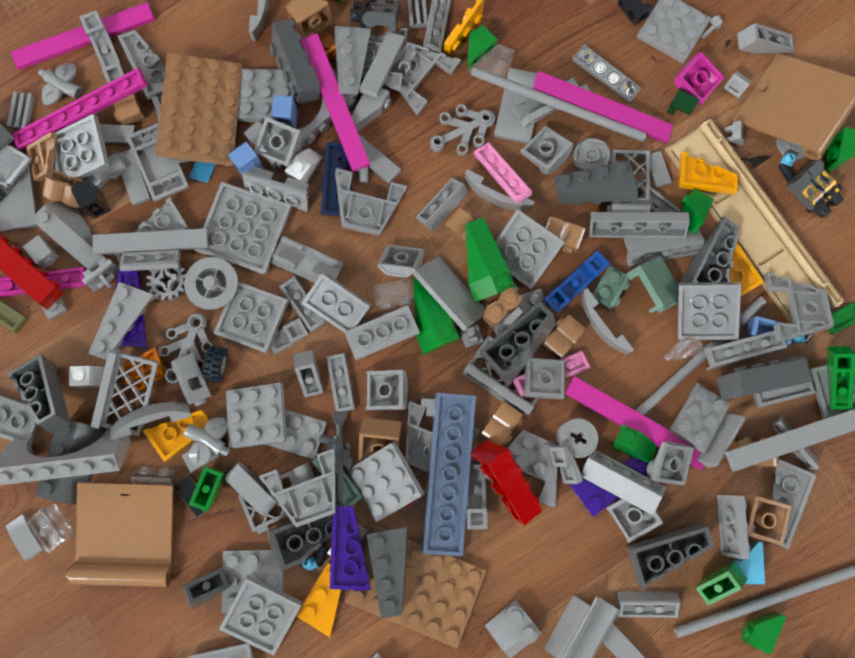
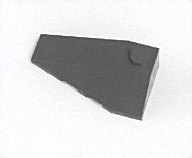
(715, 256)
(294, 544)

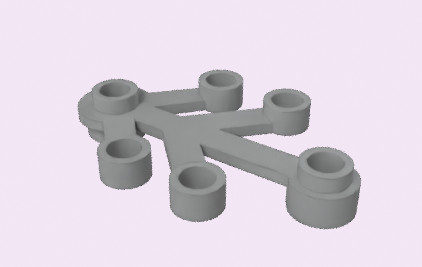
(464, 128)
(186, 344)

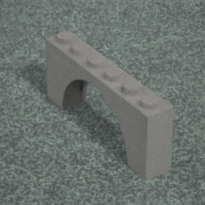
(319, 124)
(21, 465)

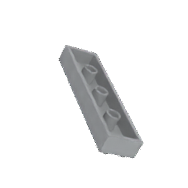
(639, 224)

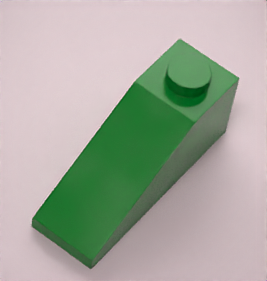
(840, 376)

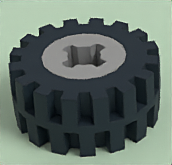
(215, 363)

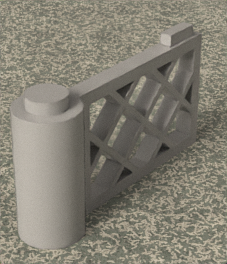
(643, 203)
(297, 476)

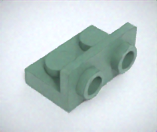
(610, 287)

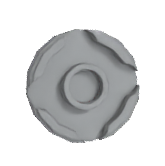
(591, 154)

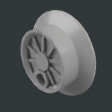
(211, 283)

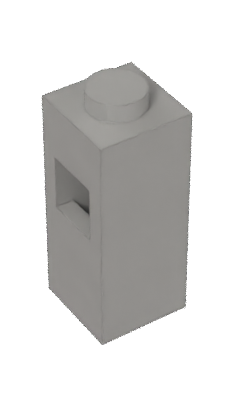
(190, 380)

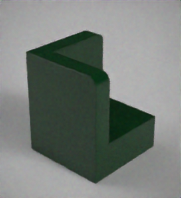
(683, 102)

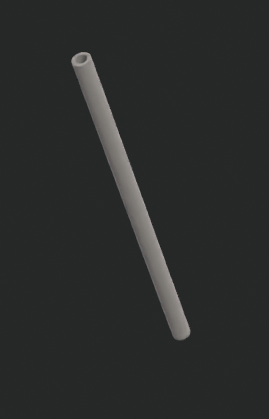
(558, 104)
(695, 361)
(764, 602)

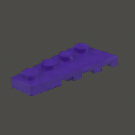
(137, 335)
(597, 498)
(348, 562)

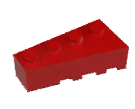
(507, 481)

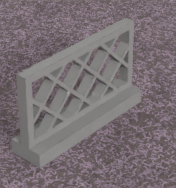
(109, 384)
(494, 386)

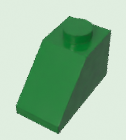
(480, 43)
(698, 207)
(635, 444)
(208, 488)
(763, 631)

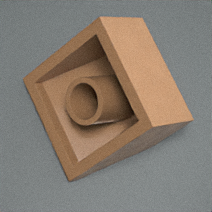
(309, 16)
(376, 435)
(767, 519)

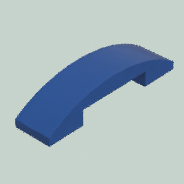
(576, 282)

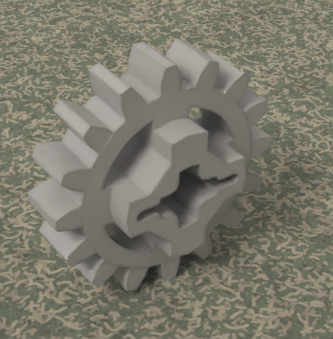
(174, 286)

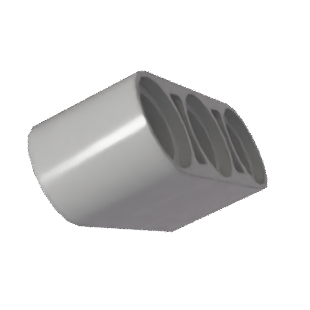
(251, 489)

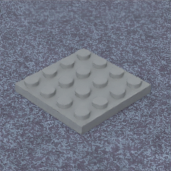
(245, 227)

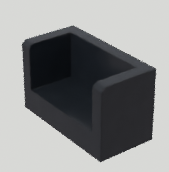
(90, 199)

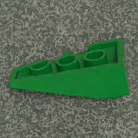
(486, 266)
(432, 321)

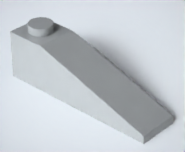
(68, 230)

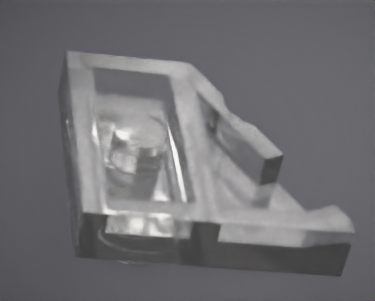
(496, 60)

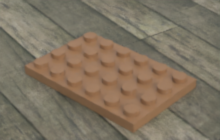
(199, 109)
(435, 594)

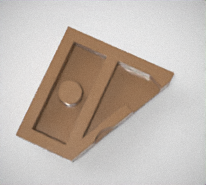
(43, 155)

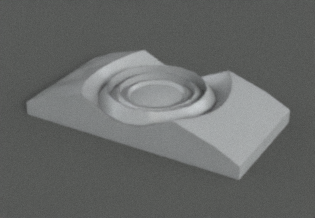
(159, 176)

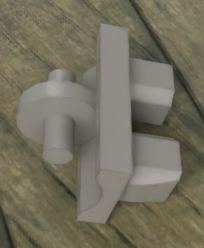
(102, 275)

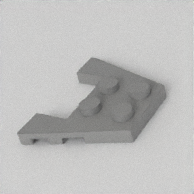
(420, 68)
(394, 79)
(362, 211)
(807, 306)
(419, 440)
(535, 460)
(309, 499)

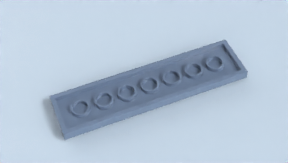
(449, 474)

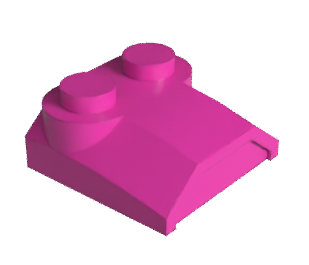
(698, 77)

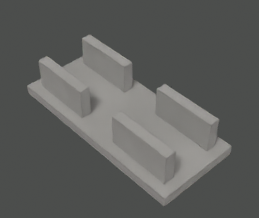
(291, 192)
(304, 260)
(381, 332)

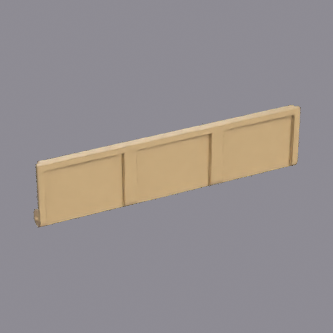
(762, 229)

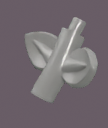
(59, 83)
(207, 441)

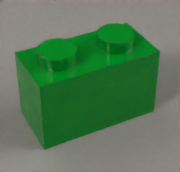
(721, 583)

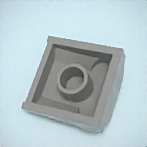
(277, 141)
(547, 150)
(400, 260)
(387, 390)
(671, 463)
(633, 520)
(512, 629)

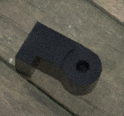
(635, 10)

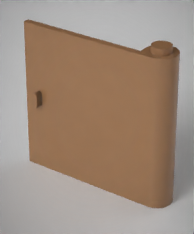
(799, 104)
(123, 536)

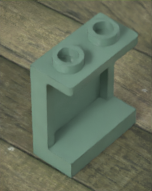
(658, 283)

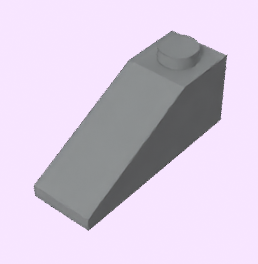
(763, 39)
(370, 108)

